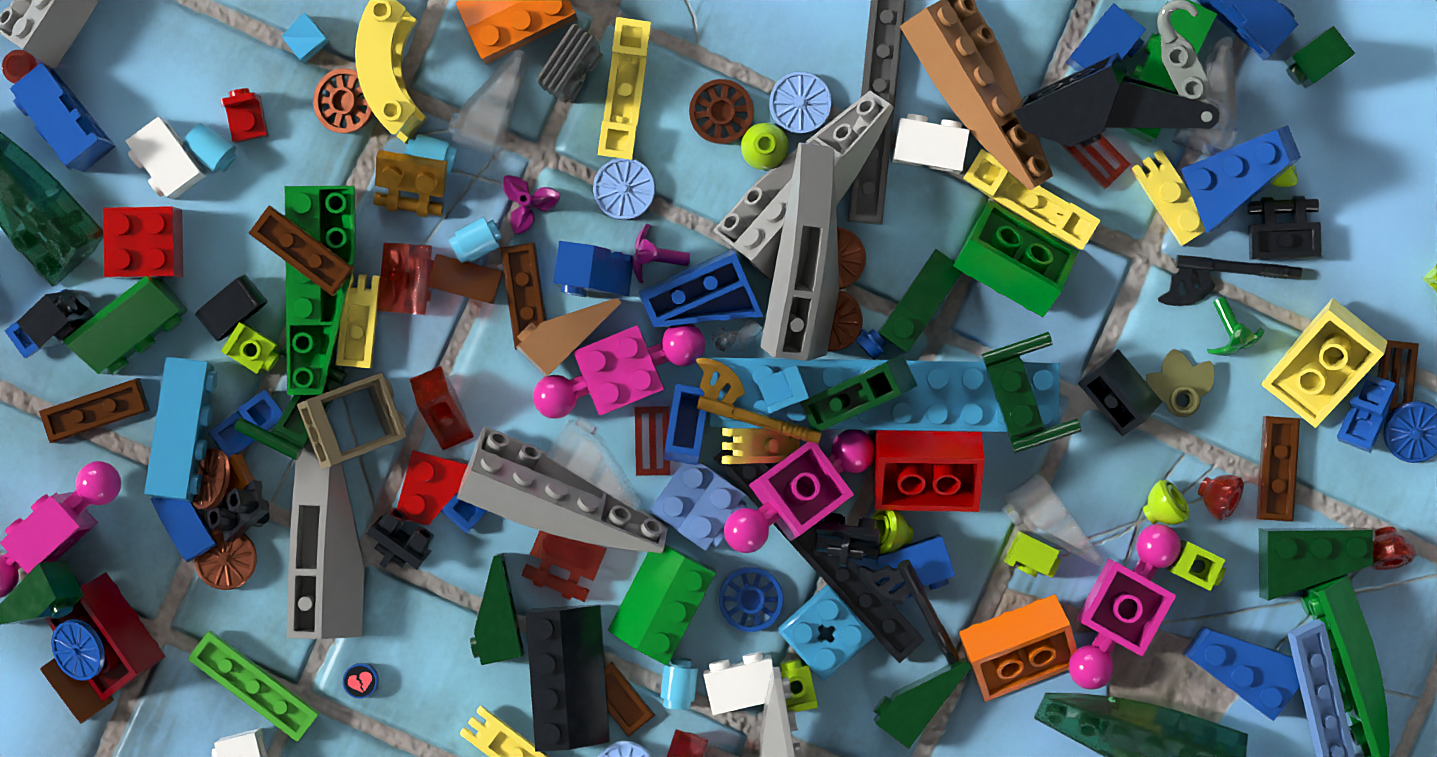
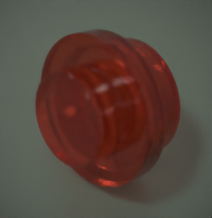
(17, 65)

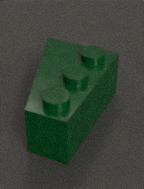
(1308, 556)

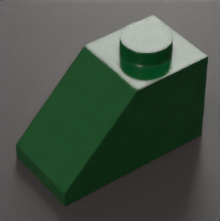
(1318, 57)

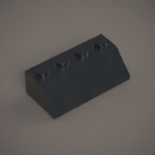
(567, 677)

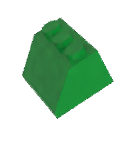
(1016, 259)
(127, 326)
(661, 603)

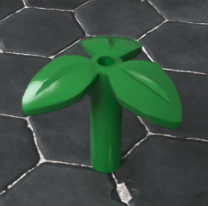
(1239, 334)

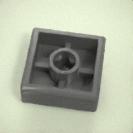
(569, 63)

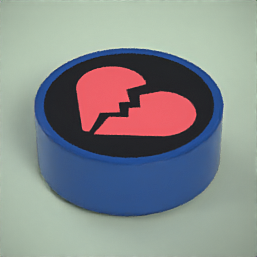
(360, 680)

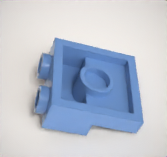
(698, 504)

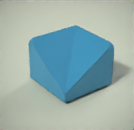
(305, 38)

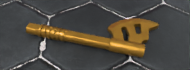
(726, 408)

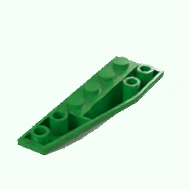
(310, 311)
(1354, 661)

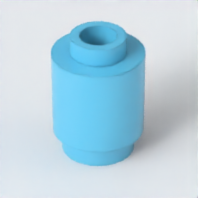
(210, 148)
(432, 148)
(476, 240)
(679, 684)

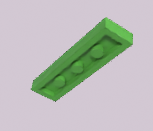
(253, 685)

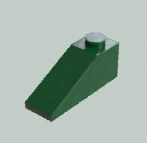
(920, 301)
(859, 393)
(42, 594)
(497, 623)
(915, 705)

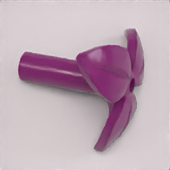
(518, 191)
(648, 252)

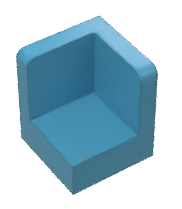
(782, 389)

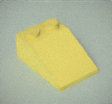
(1325, 363)

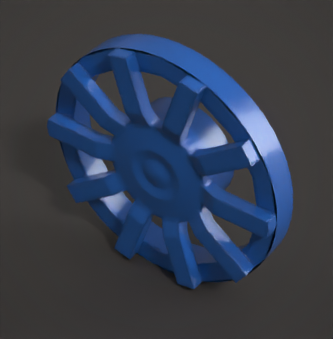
(750, 599)

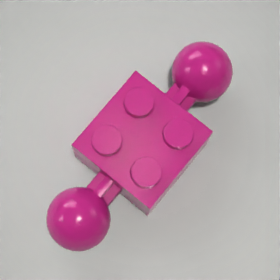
(618, 370)
(800, 491)
(56, 523)
(1125, 607)

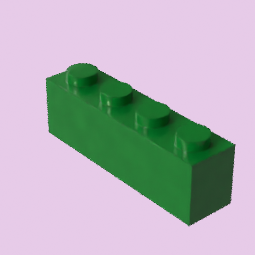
(1153, 69)

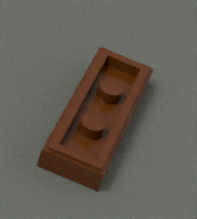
(301, 250)
(523, 287)
(94, 410)
(1278, 468)

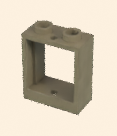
(321, 431)

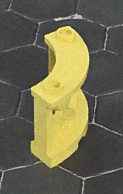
(379, 66)

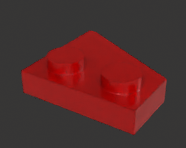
(429, 486)

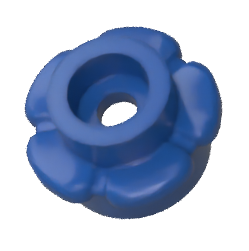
(871, 343)

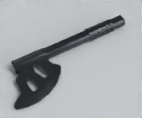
(1205, 265)
(913, 586)

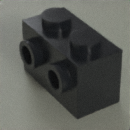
(55, 318)
(1120, 392)

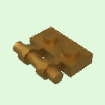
(410, 174)

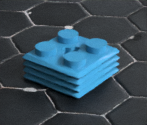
(824, 655)

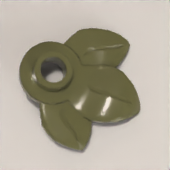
(1180, 377)

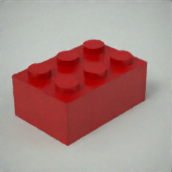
(928, 470)

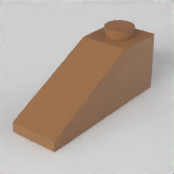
(558, 337)

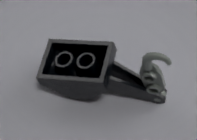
(1105, 97)

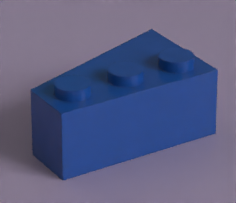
(1255, 22)
(61, 118)
(1235, 176)
(592, 269)
(701, 294)
(1251, 671)

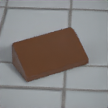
(465, 279)
(76, 694)

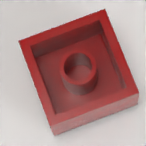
(143, 242)

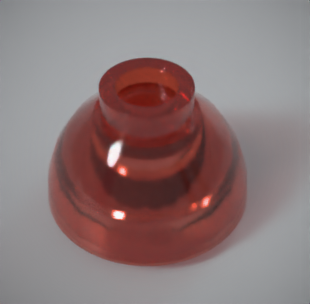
(1221, 495)
(1391, 550)

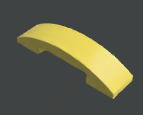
(624, 88)
(1035, 205)

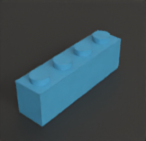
(180, 429)

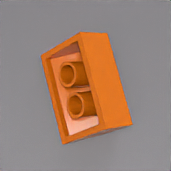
(507, 25)
(1019, 647)

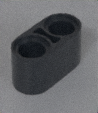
(230, 306)

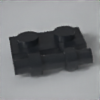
(1284, 240)

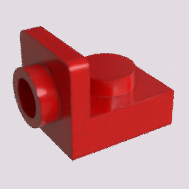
(245, 115)

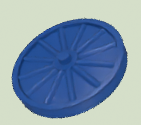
(1412, 432)
(78, 649)

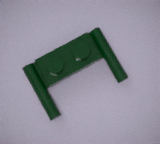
(1016, 396)
(290, 432)

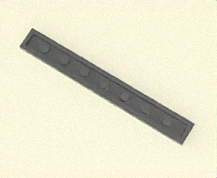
(880, 77)

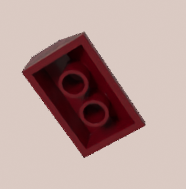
(125, 639)

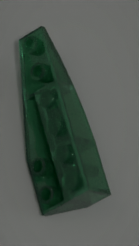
(42, 216)
(1136, 728)

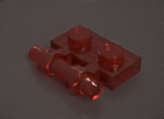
(405, 278)
(572, 555)

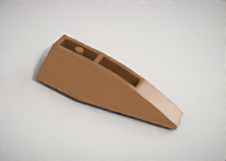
(977, 83)

